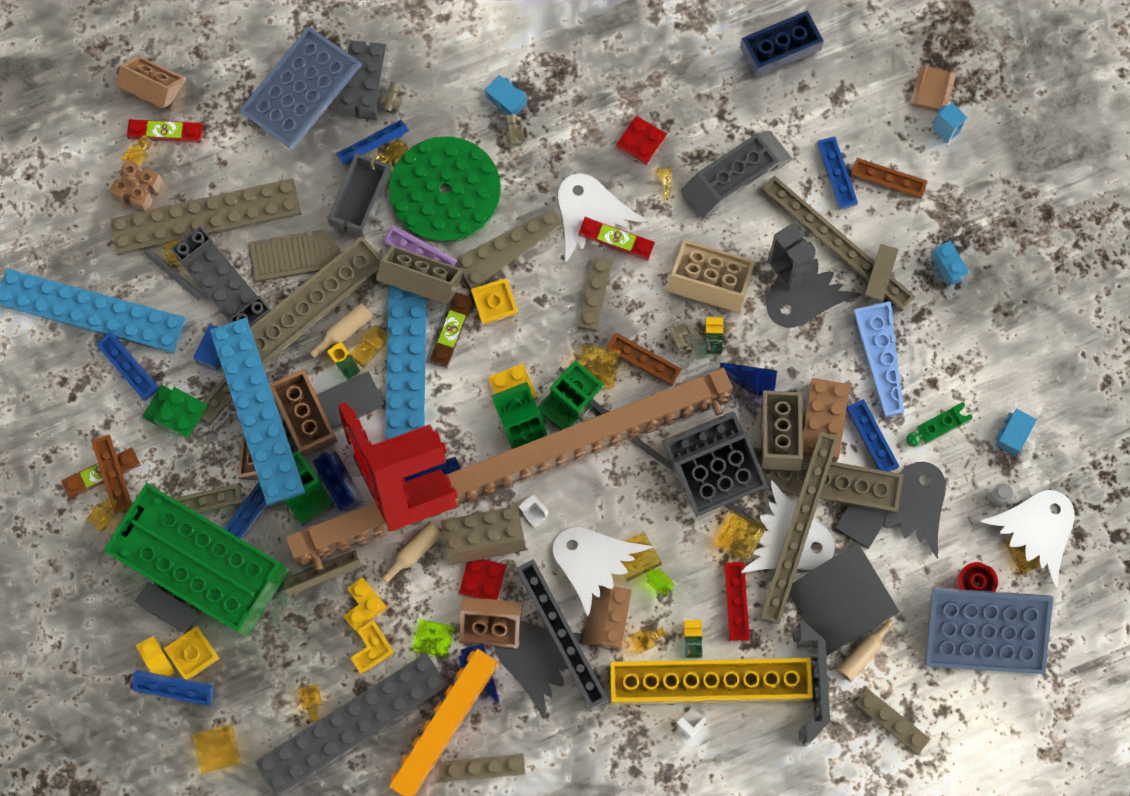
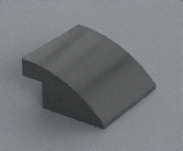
(715, 463)
(843, 598)

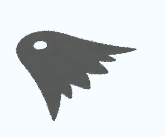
(805, 299)
(918, 504)
(535, 662)

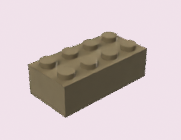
(419, 274)
(781, 430)
(483, 535)

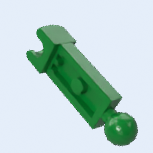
(939, 426)

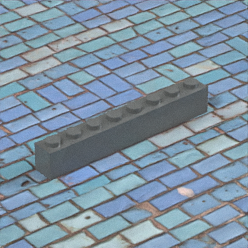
(562, 635)

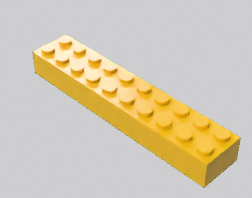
(711, 681)

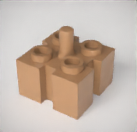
(136, 186)

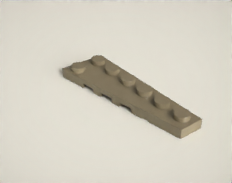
(497, 253)

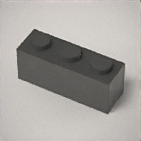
(167, 607)

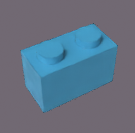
(506, 96)
(949, 122)
(949, 263)
(1016, 432)

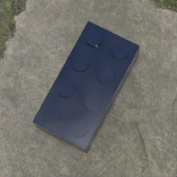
(781, 44)

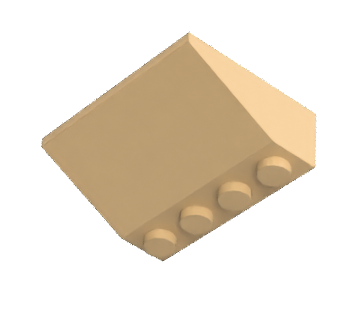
(711, 276)

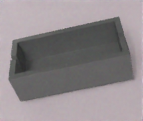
(366, 85)
(359, 195)
(791, 249)

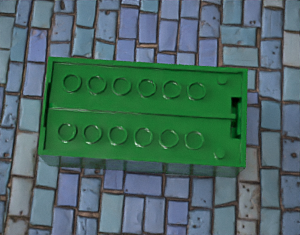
(196, 560)

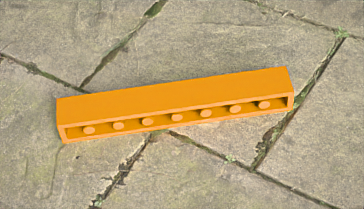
(444, 724)

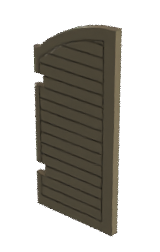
(292, 255)

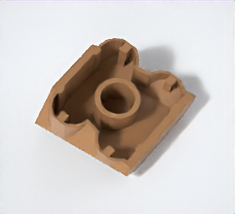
(932, 88)

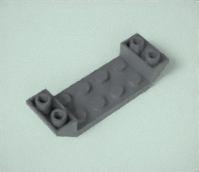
(734, 172)
(218, 278)
(807, 637)

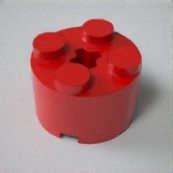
(976, 573)

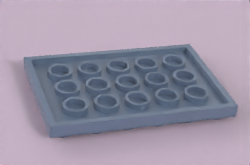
(300, 87)
(988, 630)

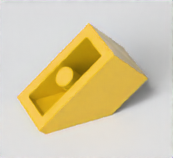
(155, 657)

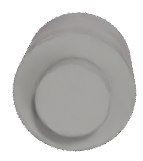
(1001, 495)

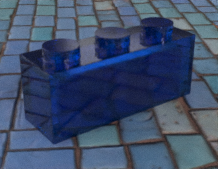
(338, 481)

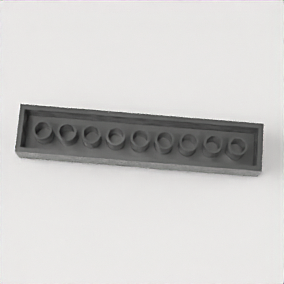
(351, 725)

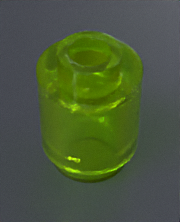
(660, 581)

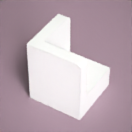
(533, 510)
(690, 723)

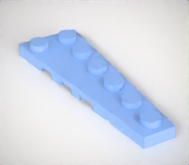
(878, 340)

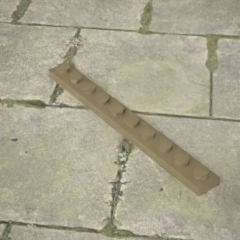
(833, 239)
(799, 528)

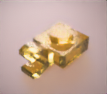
(394, 151)
(138, 153)
(101, 514)
(645, 640)
(310, 699)

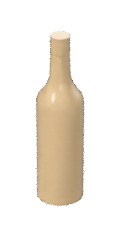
(344, 328)
(414, 549)
(863, 653)

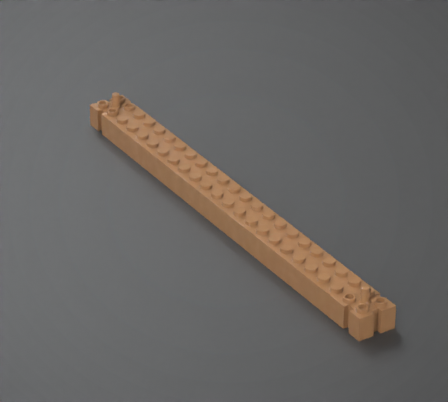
(526, 461)

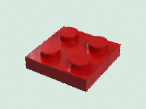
(641, 140)
(482, 579)

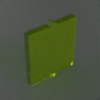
(433, 638)

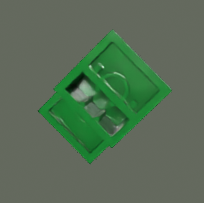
(570, 396)
(175, 411)
(519, 415)
(314, 500)

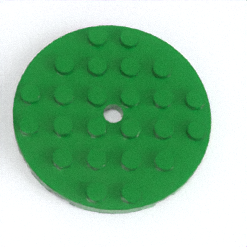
(450, 215)

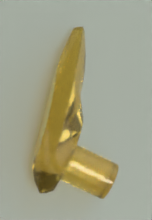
(667, 180)

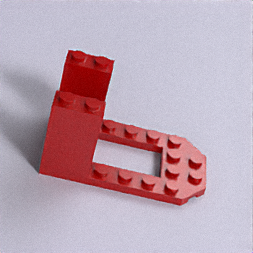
(391, 461)

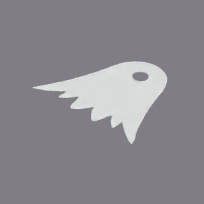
(594, 203)
(1039, 528)
(775, 537)
(592, 560)

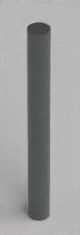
(172, 273)

